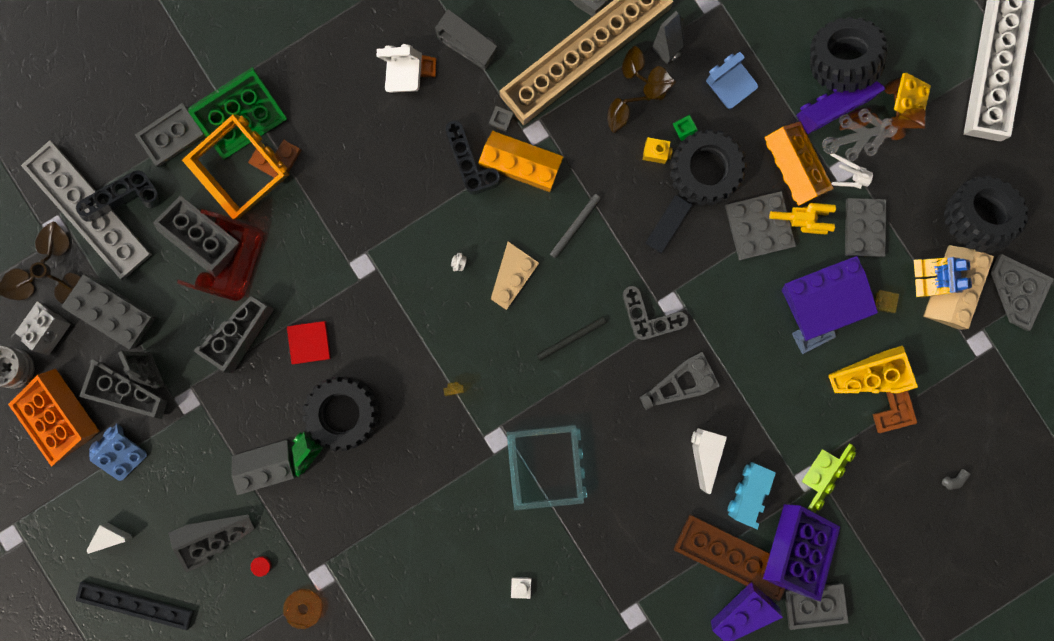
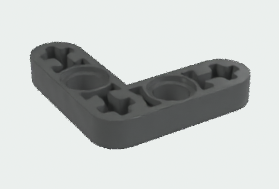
(649, 324)

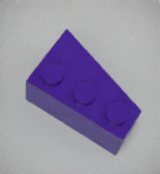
(745, 614)

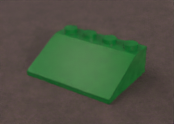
(241, 96)

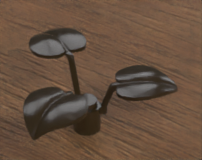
(657, 85)
(49, 241)

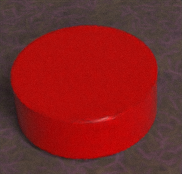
(260, 566)

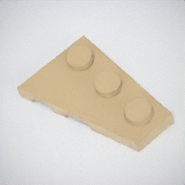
(512, 275)

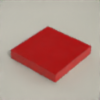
(308, 342)

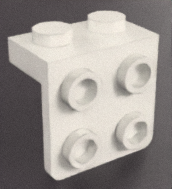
(402, 68)

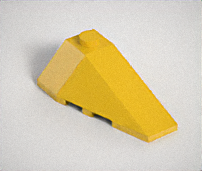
(879, 373)

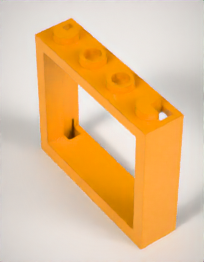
(213, 186)

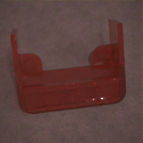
(235, 277)

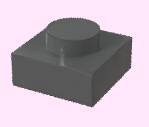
(501, 118)

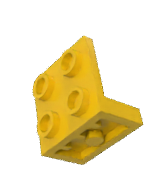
(911, 93)

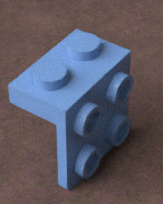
(731, 81)
(116, 453)

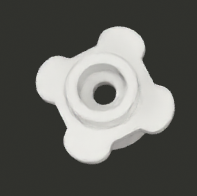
(458, 262)

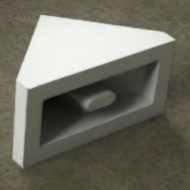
(107, 536)

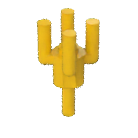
(807, 218)

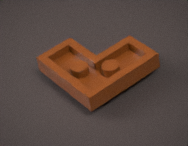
(286, 153)
(898, 416)

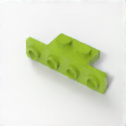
(824, 474)

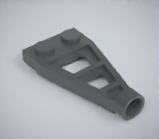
(701, 373)

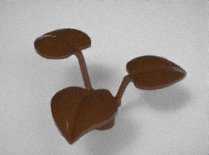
(909, 119)

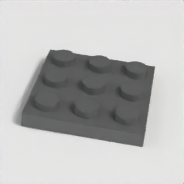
(754, 230)

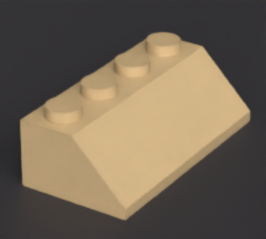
(958, 308)

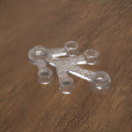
(862, 136)

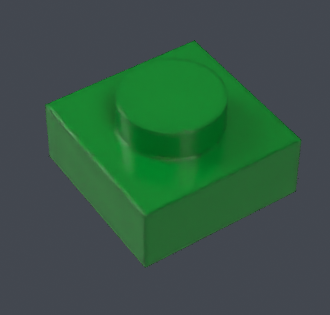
(685, 127)

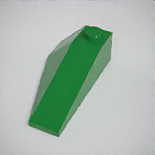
(304, 452)

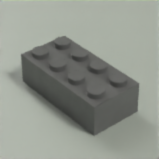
(108, 311)

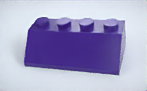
(834, 106)

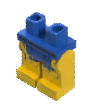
(948, 276)

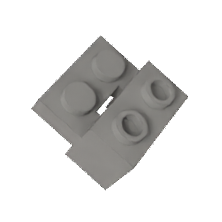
(42, 329)

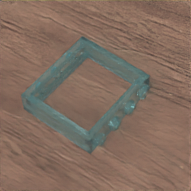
(577, 456)

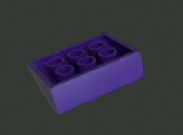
(830, 298)
(802, 552)

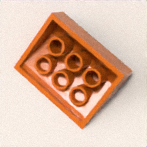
(53, 416)

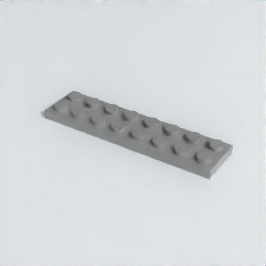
(66, 188)

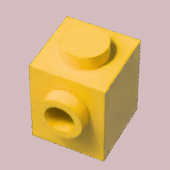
(657, 150)

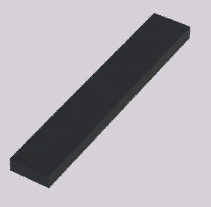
(134, 605)

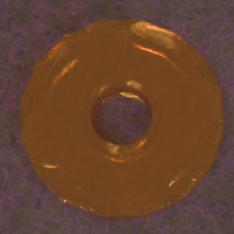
(314, 606)

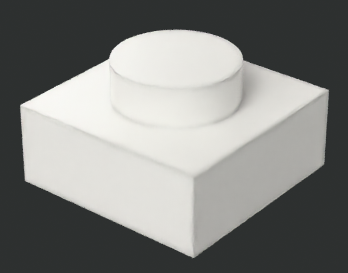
(521, 587)

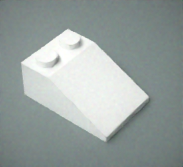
(707, 454)

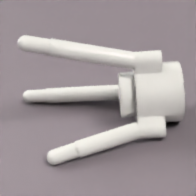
(861, 175)

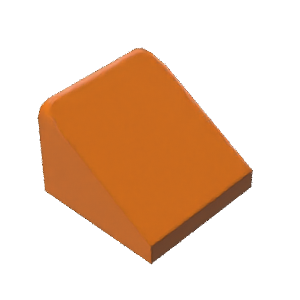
(428, 66)

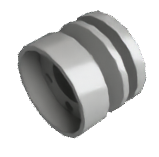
(15, 367)

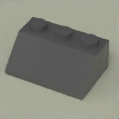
(262, 467)

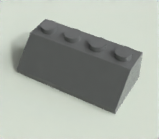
(197, 236)

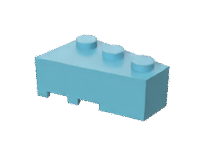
(751, 494)

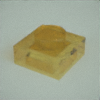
(886, 301)
(453, 388)

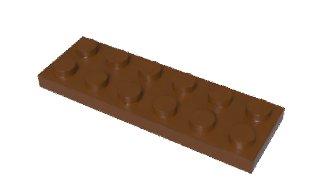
(726, 555)

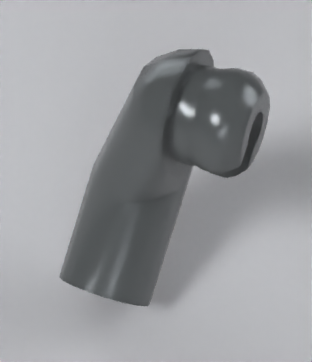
(957, 482)

